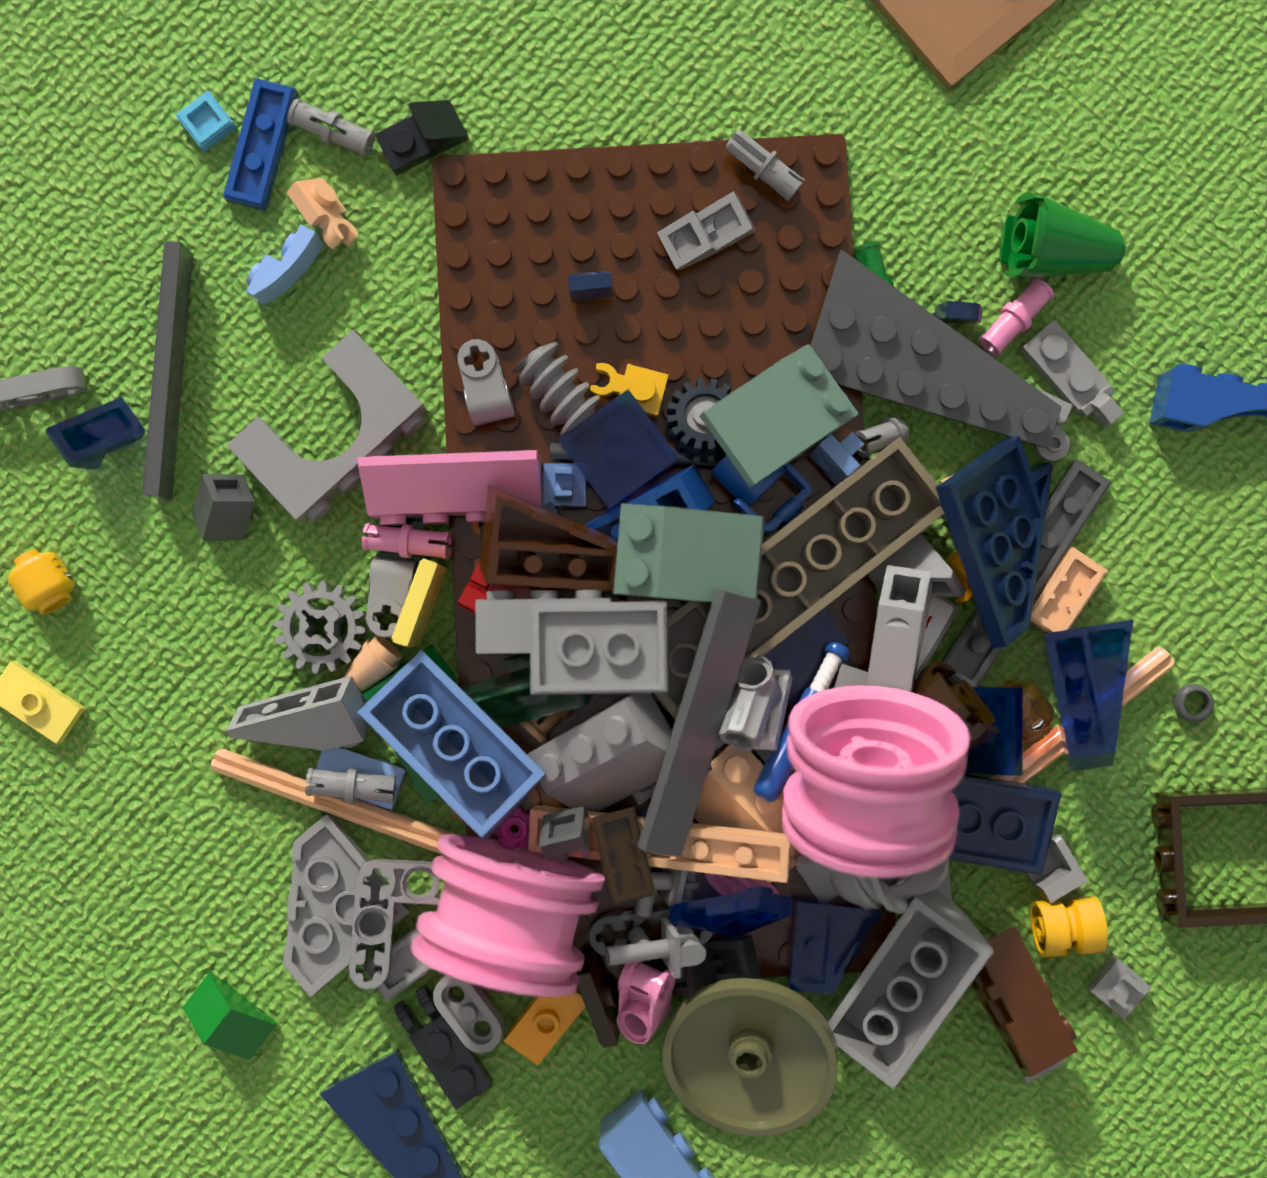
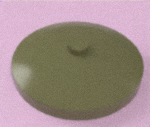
(750, 1057)

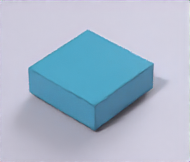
(206, 121)

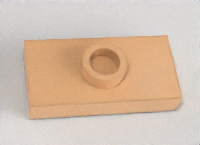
(1066, 592)

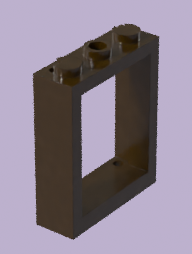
(1169, 860)

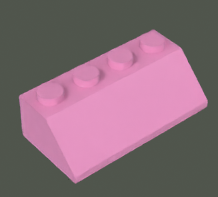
(446, 484)

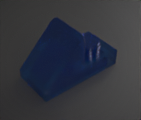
(93, 434)

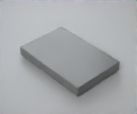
(598, 647)

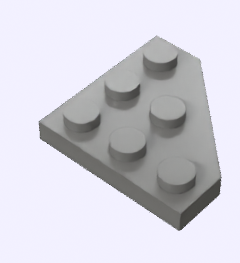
(323, 904)

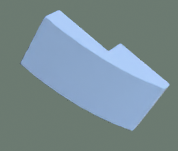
(275, 277)

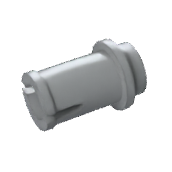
(882, 435)

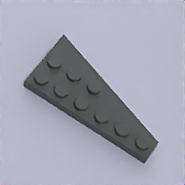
(902, 353)

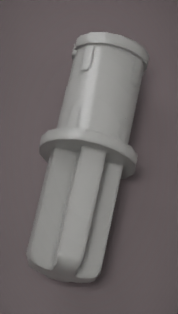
(765, 165)

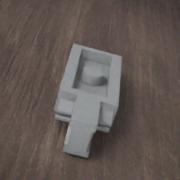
(1071, 374)

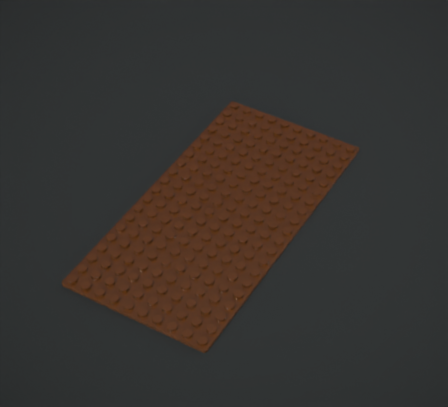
(504, 253)

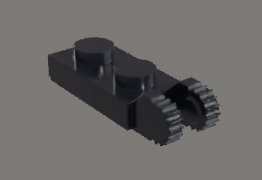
(451, 1063)

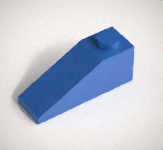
(680, 490)

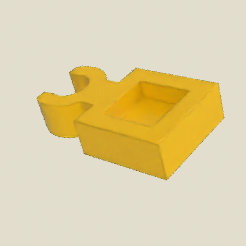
(644, 384)

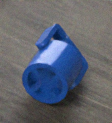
(745, 496)

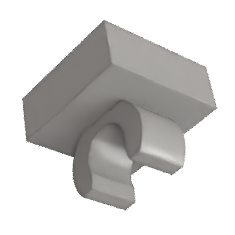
(1118, 987)

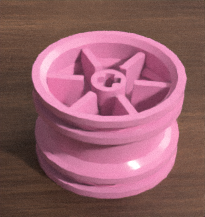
(874, 780)
(506, 917)

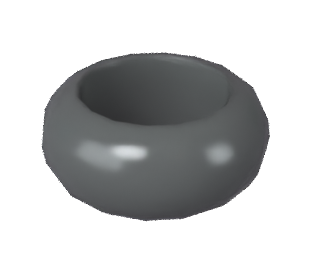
(1208, 703)

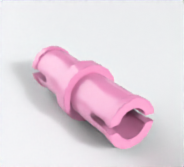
(1016, 317)
(407, 541)

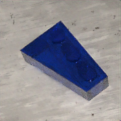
(1088, 687)

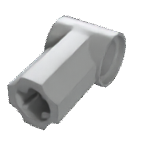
(751, 704)

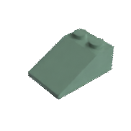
(779, 415)
(687, 553)

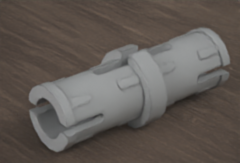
(307, 116)
(350, 785)

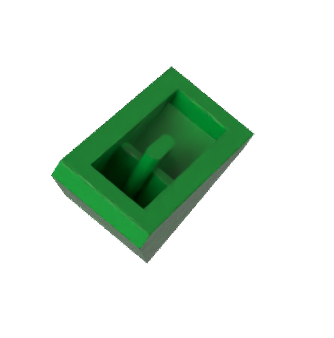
(227, 1018)

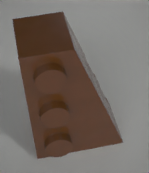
(542, 548)
(1022, 1006)

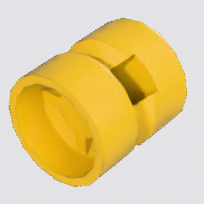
(1073, 926)

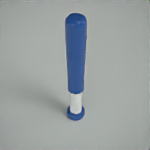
(778, 766)

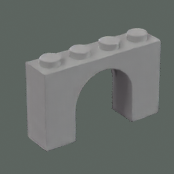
(308, 485)

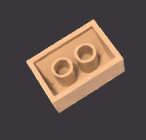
(730, 798)

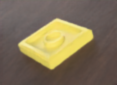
(419, 603)

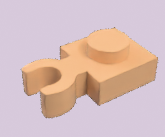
(321, 207)

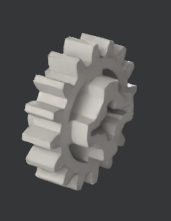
(306, 638)

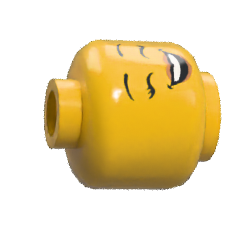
(41, 581)

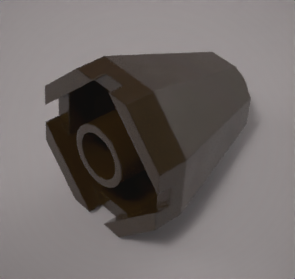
(960, 698)

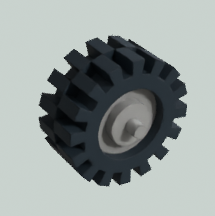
(684, 422)

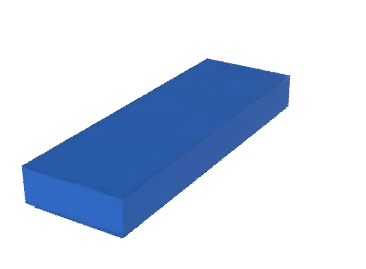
(260, 145)

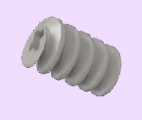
(556, 387)

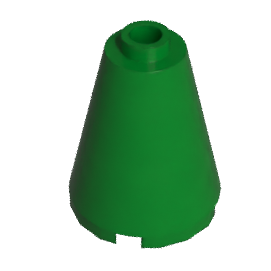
(1056, 241)

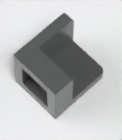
(223, 507)

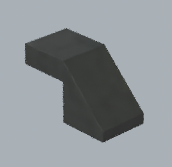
(724, 960)

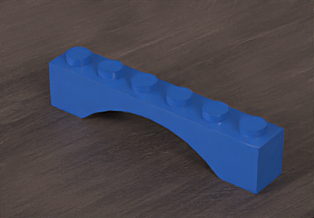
(1193, 400)

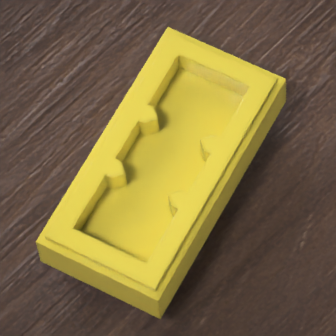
(38, 702)

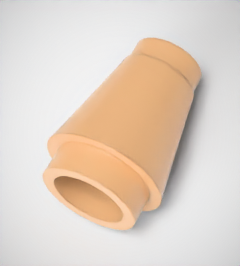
(373, 662)

